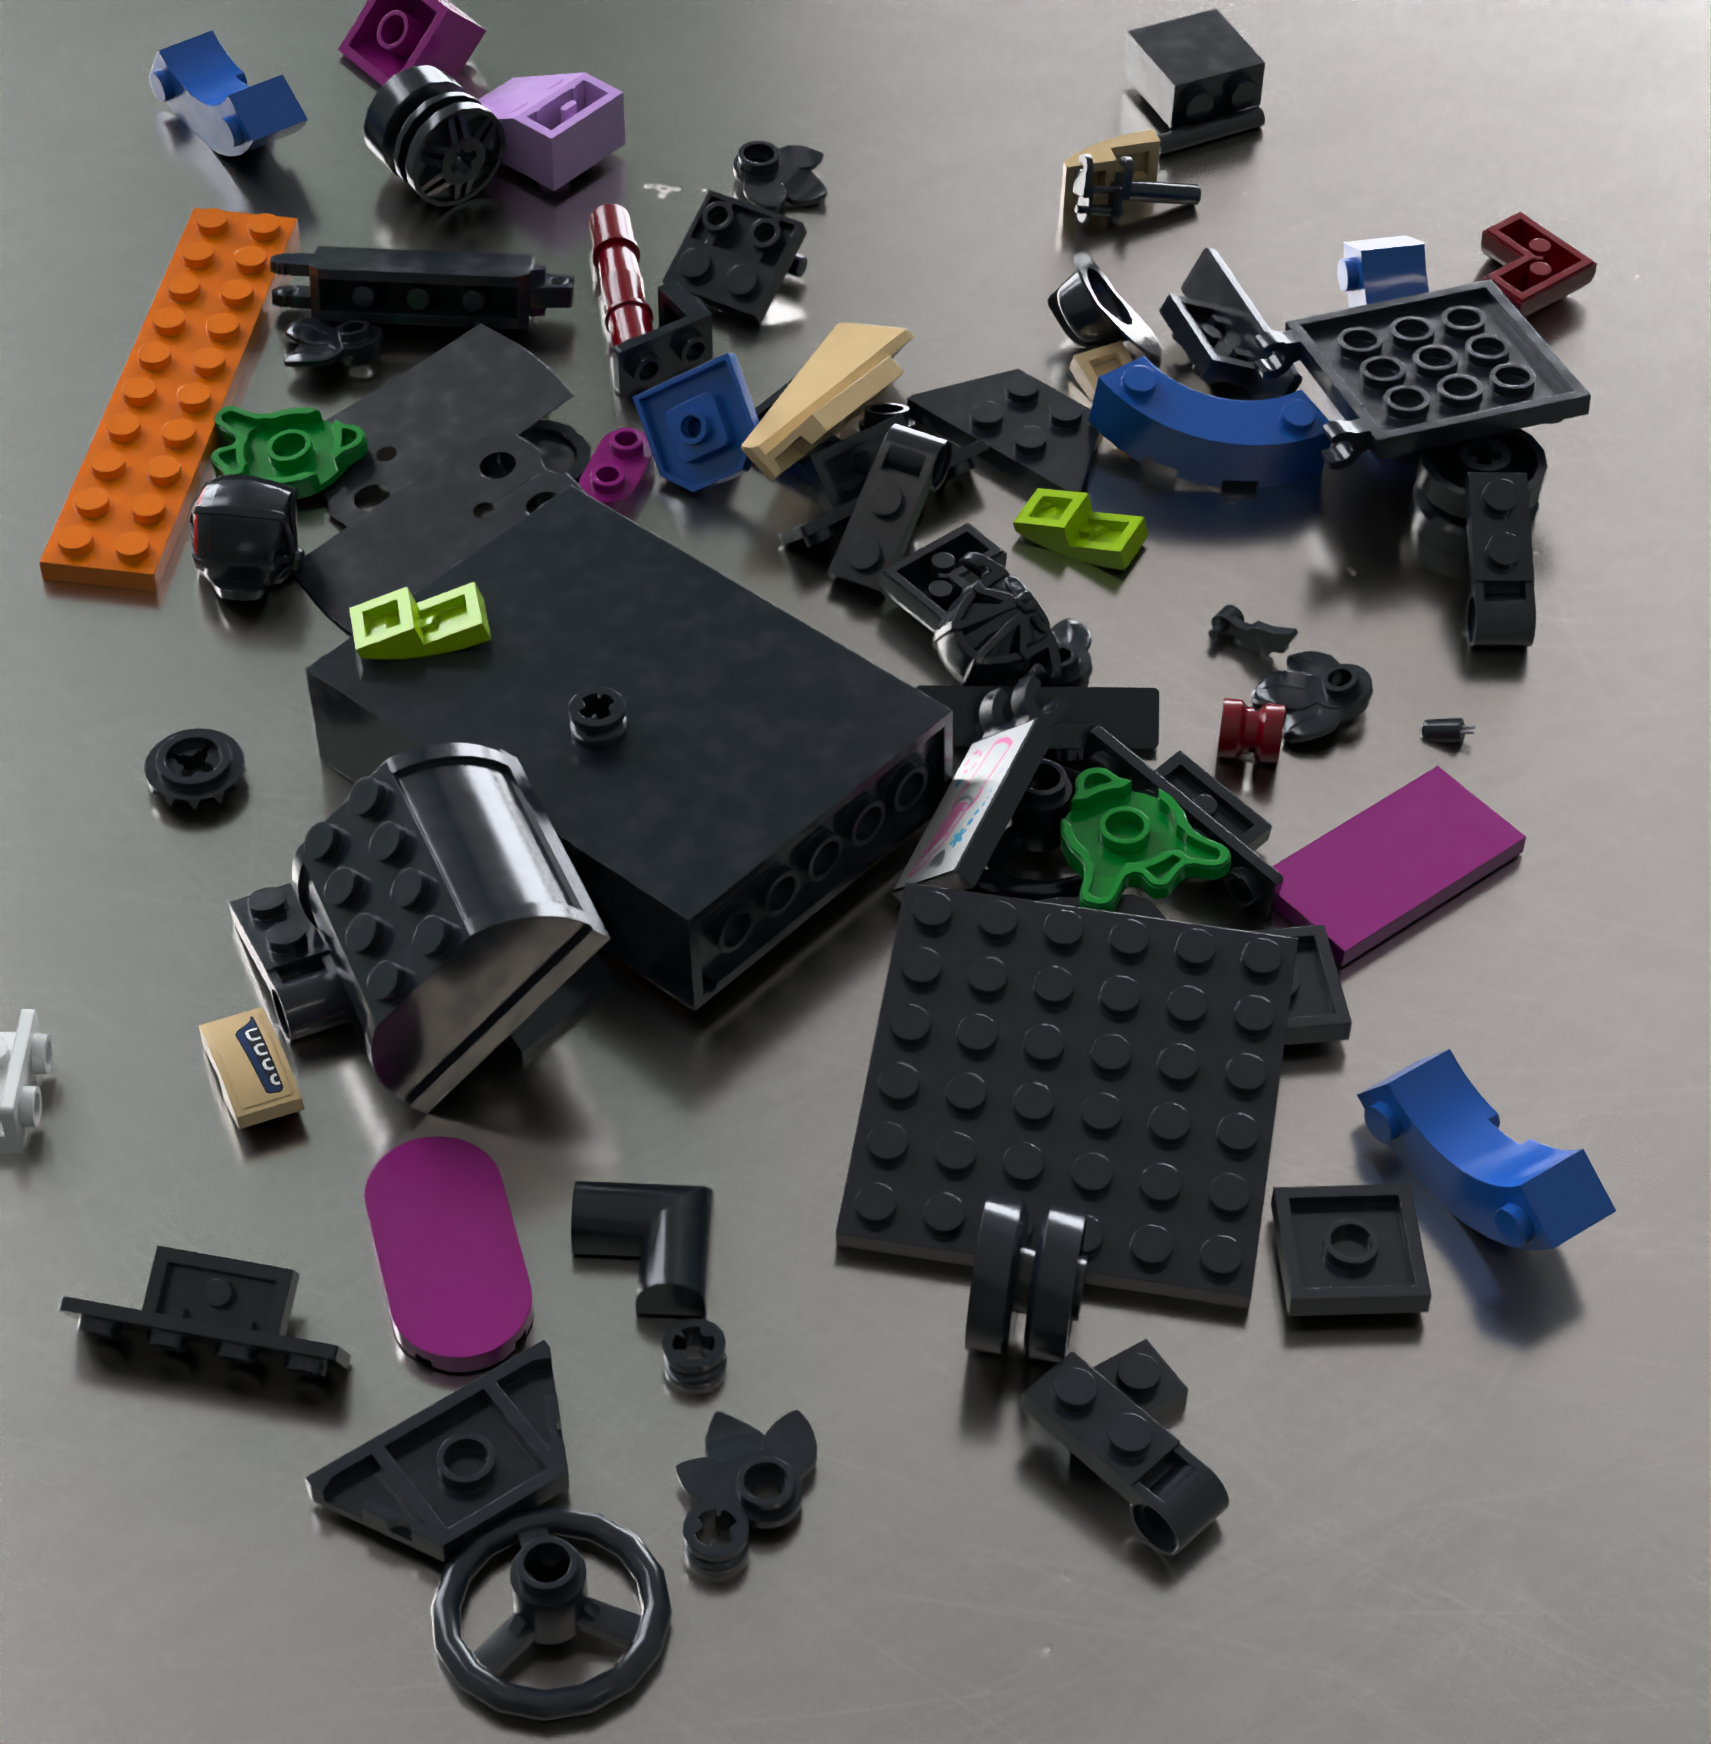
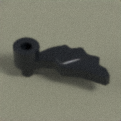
(1253, 636)

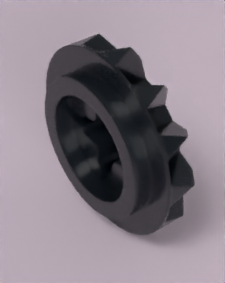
(189, 751)

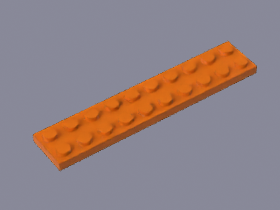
(161, 416)

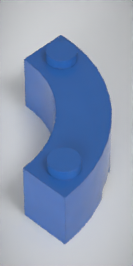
(217, 103)
(1382, 270)
(1206, 434)
(1454, 1147)

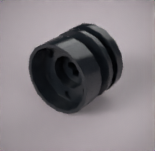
(434, 135)

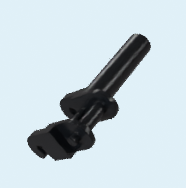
(1125, 189)

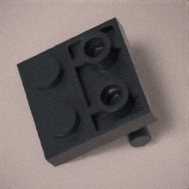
(737, 256)

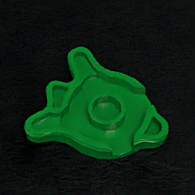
(287, 447)
(1132, 841)

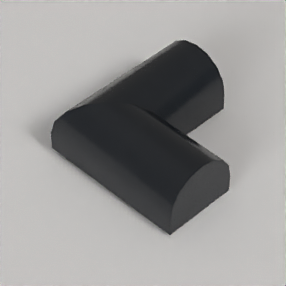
(933, 576)
(660, 1224)

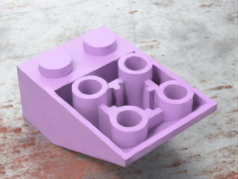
(557, 124)

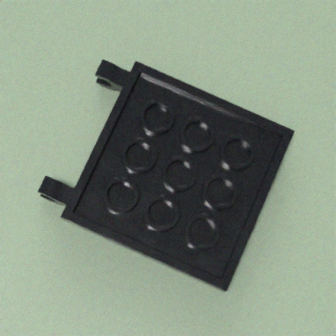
(1426, 371)

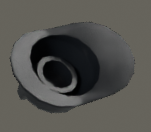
(1095, 313)

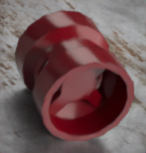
(1251, 731)

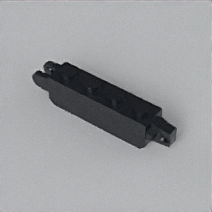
(421, 286)

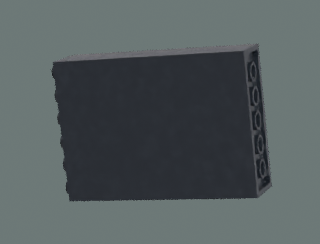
(751, 757)

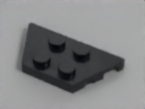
(1025, 423)
(457, 1462)

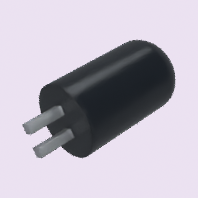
(1445, 730)

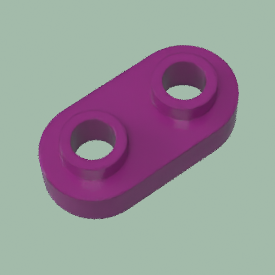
(619, 469)

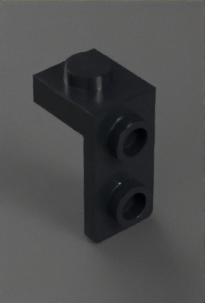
(677, 344)

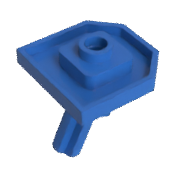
(699, 424)

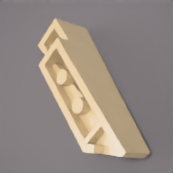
(827, 393)

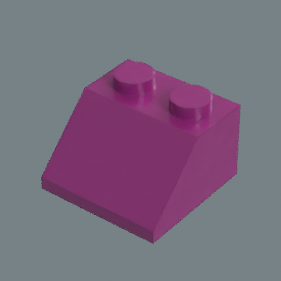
(410, 33)

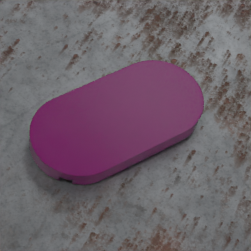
(448, 1253)

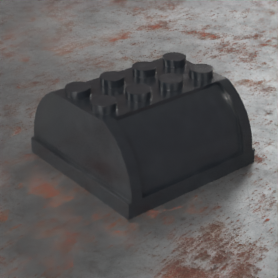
(444, 910)

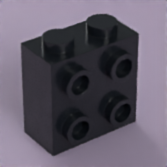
(1194, 68)

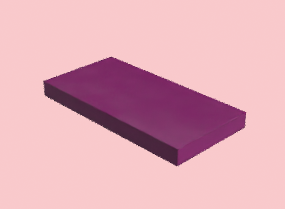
(1394, 863)

